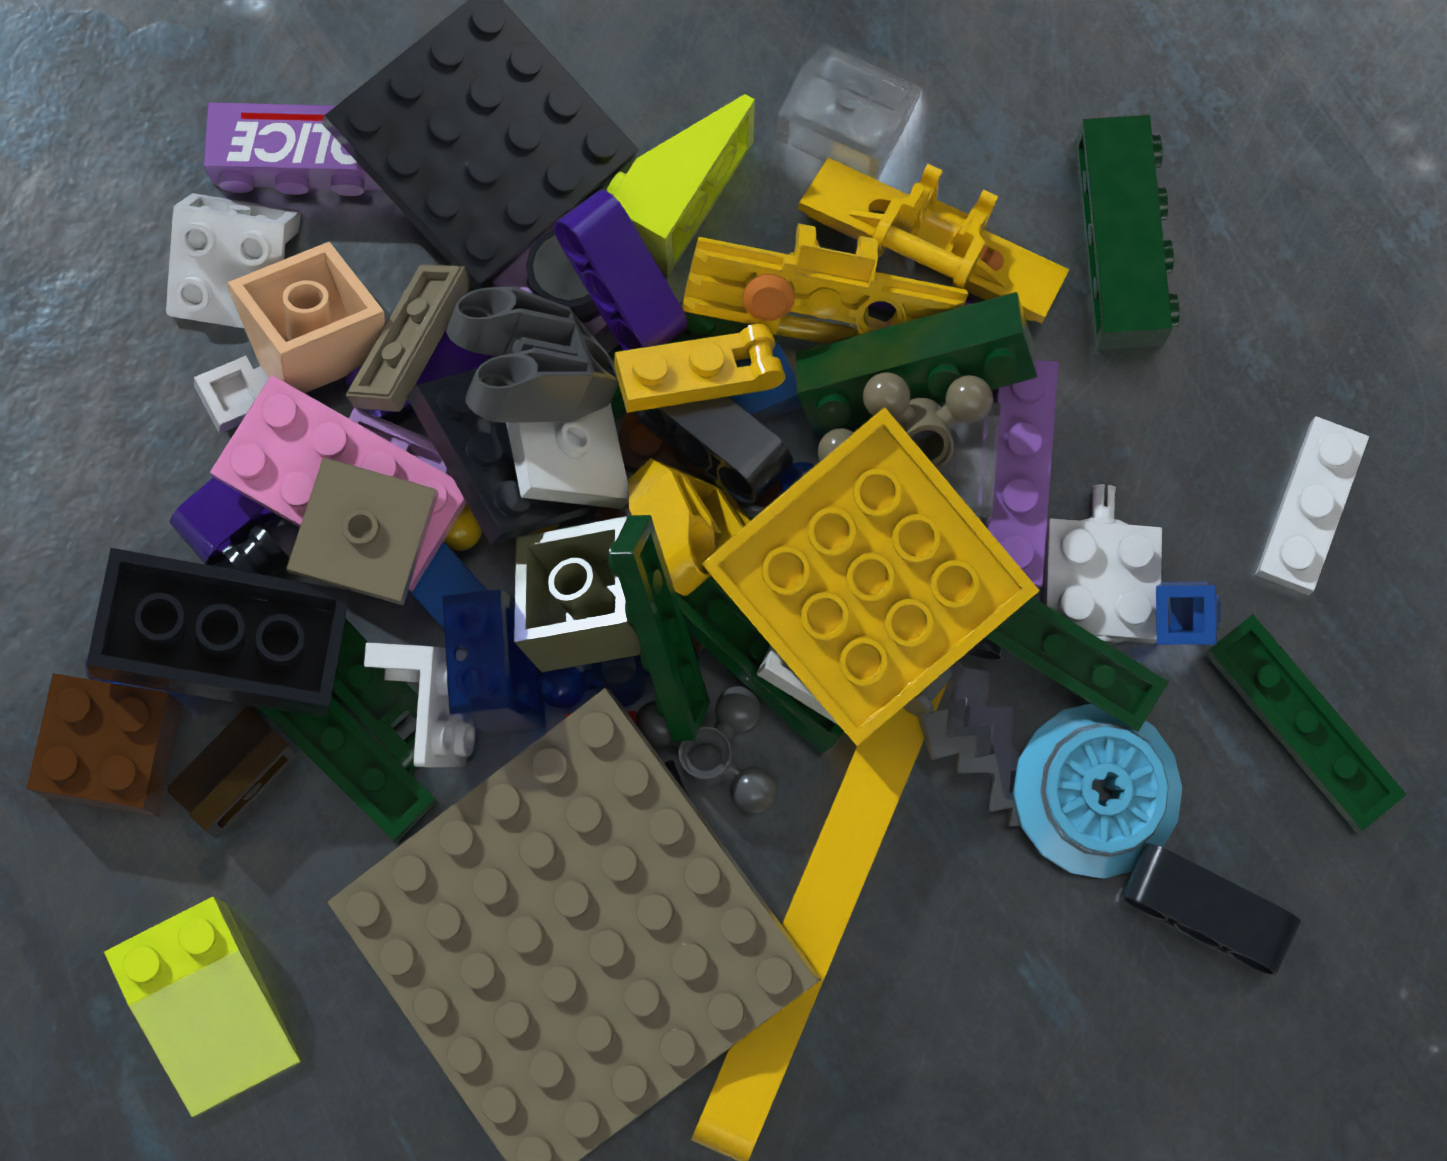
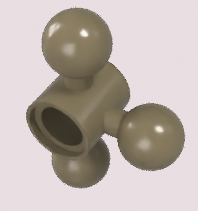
(966, 400)

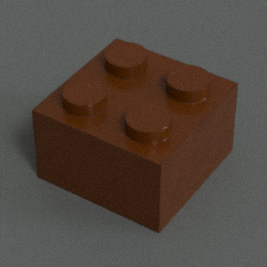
(105, 745)

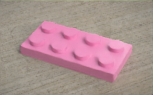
(282, 447)

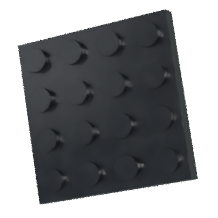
(480, 137)

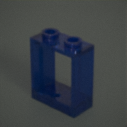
(496, 681)

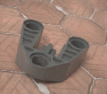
(543, 360)

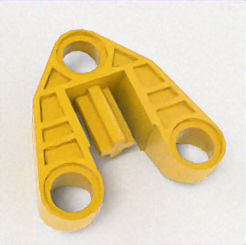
(688, 518)

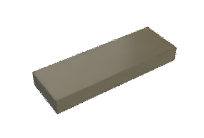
(409, 338)

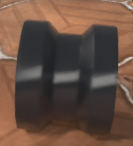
(257, 553)

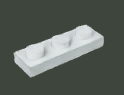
(1312, 506)

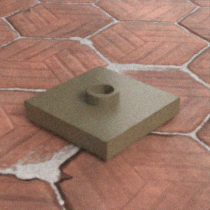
(362, 531)

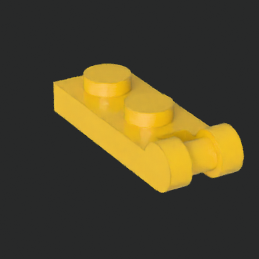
(698, 369)

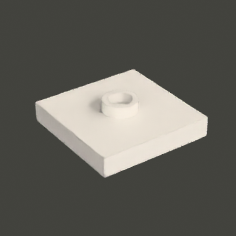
(571, 460)

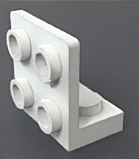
(218, 243)
(439, 736)

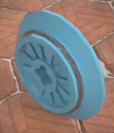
(1064, 812)

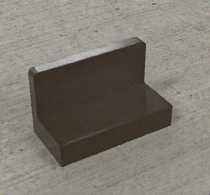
(231, 772)

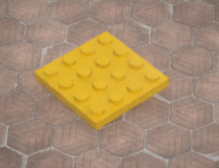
(870, 576)

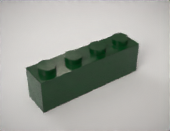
(1125, 232)
(927, 352)

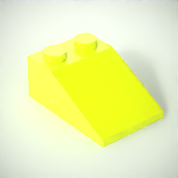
(682, 178)
(203, 1005)

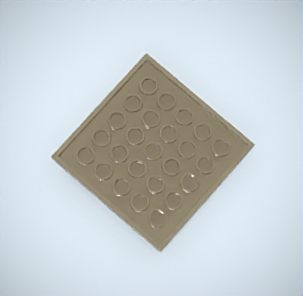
(572, 939)

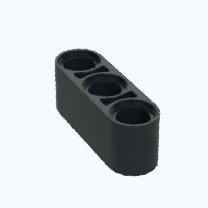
(723, 445)
(1210, 909)

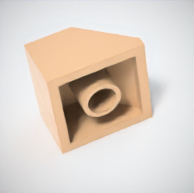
(308, 317)

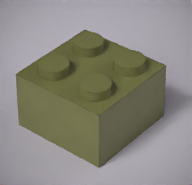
(569, 600)

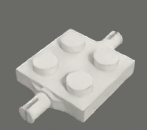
(1104, 572)

